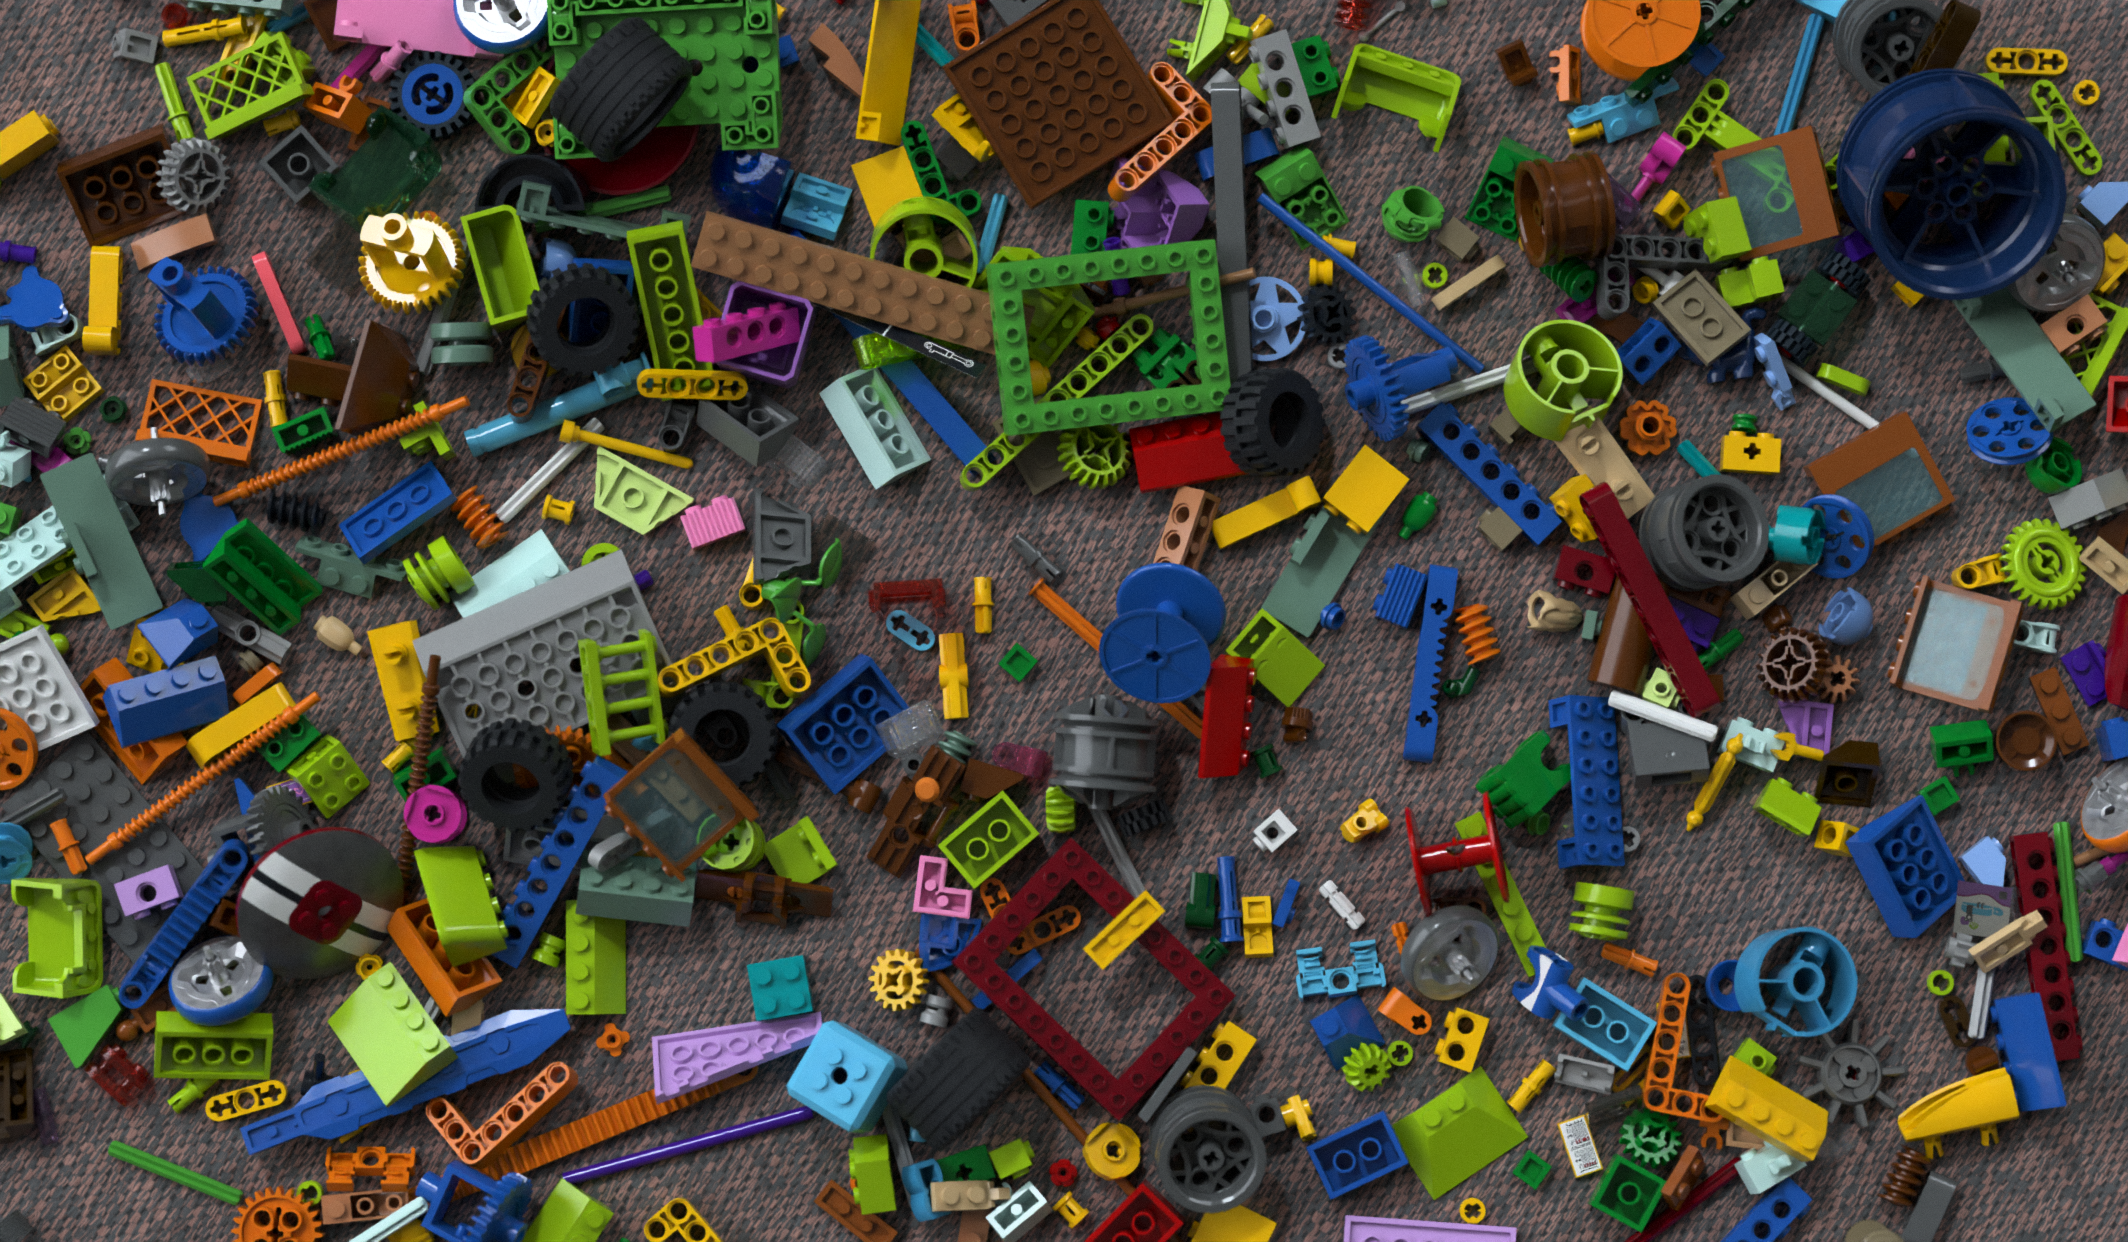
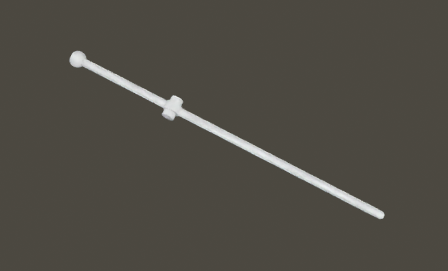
(1669, 281)

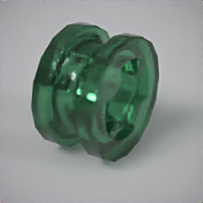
(27, 1038)

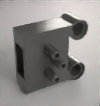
(1664, 754)

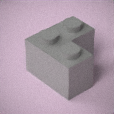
(2096, 498)

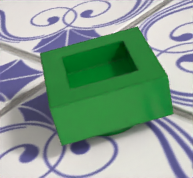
(1018, 662)
(1531, 1169)

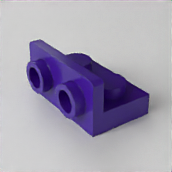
(1696, 623)
(2086, 669)

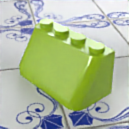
(501, 264)
(462, 902)

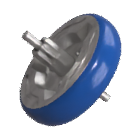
(499, 28)
(227, 993)

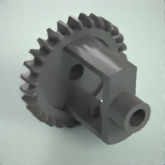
(274, 817)

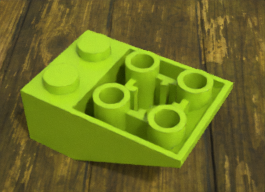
(1280, 658)

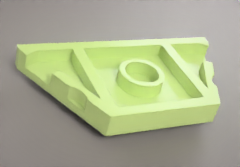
(634, 495)

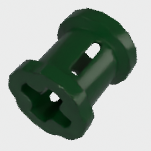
(1266, 761)
(1212, 953)

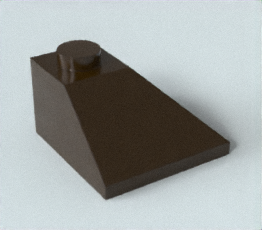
(1848, 774)

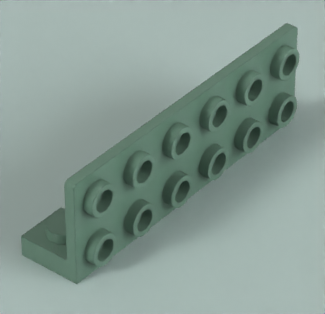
(534, 206)
(2027, 357)

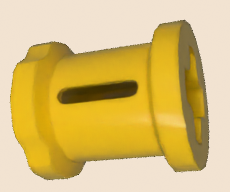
(558, 509)
(1073, 1219)

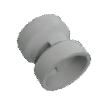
(935, 1017)

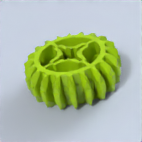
(1102, 472)

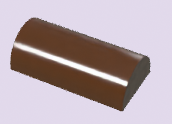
(1622, 646)

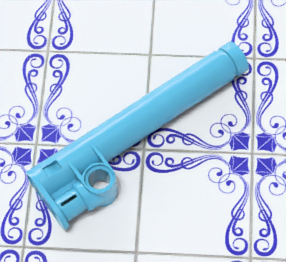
(608, 389)

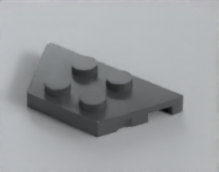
(779, 539)

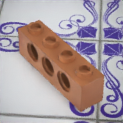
(1187, 527)

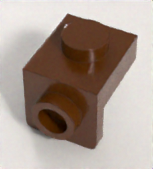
(1516, 63)

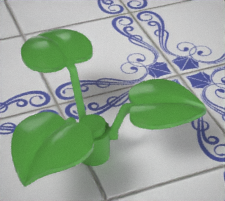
(785, 597)

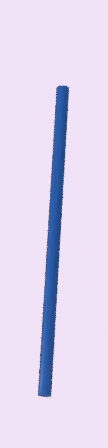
(1369, 282)

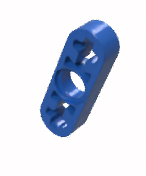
(1017, 971)

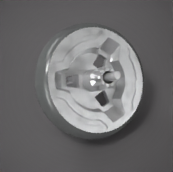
(2064, 285)
(159, 460)
(1459, 963)

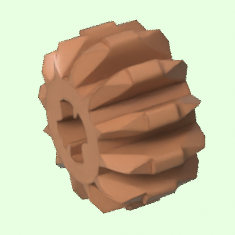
(1839, 689)

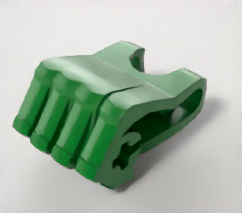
(1523, 782)

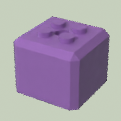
(775, 365)

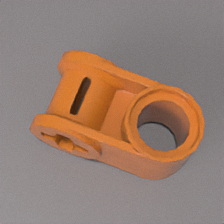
(964, 23)
(1401, 1009)

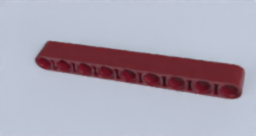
(1649, 600)

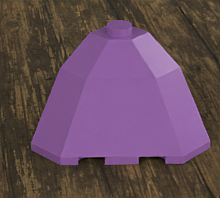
(1160, 212)

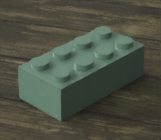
(636, 892)

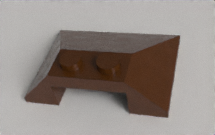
(378, 382)

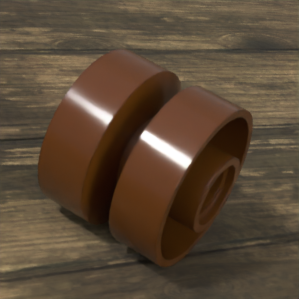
(2025, 740)

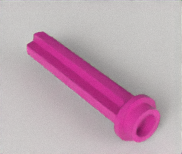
(360, 63)

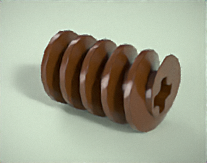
(1904, 1177)

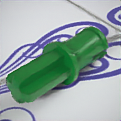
(320, 338)
(1721, 648)

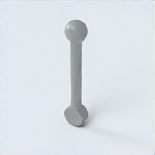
(1398, 7)

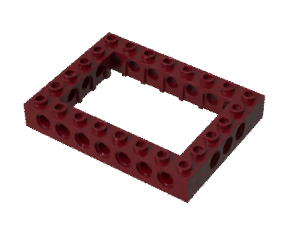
(978, 966)

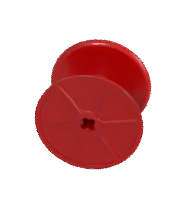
(1439, 858)

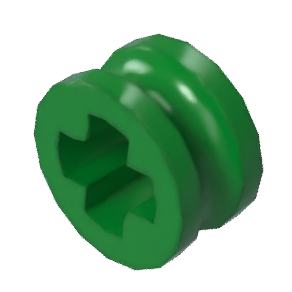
(1744, 423)

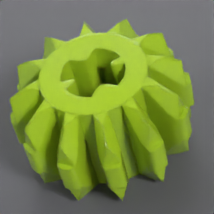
(1060, 811)
(1366, 1067)

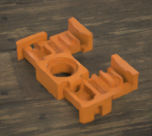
(394, 1166)

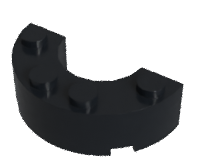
(506, 178)

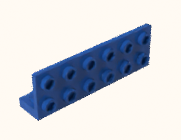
(1593, 782)

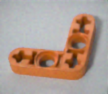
(1028, 933)

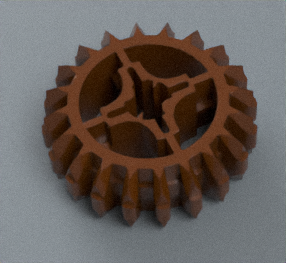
(1790, 647)

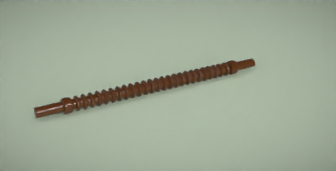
(430, 690)

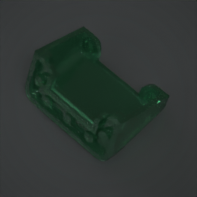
(382, 173)

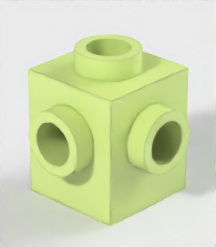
(1660, 690)

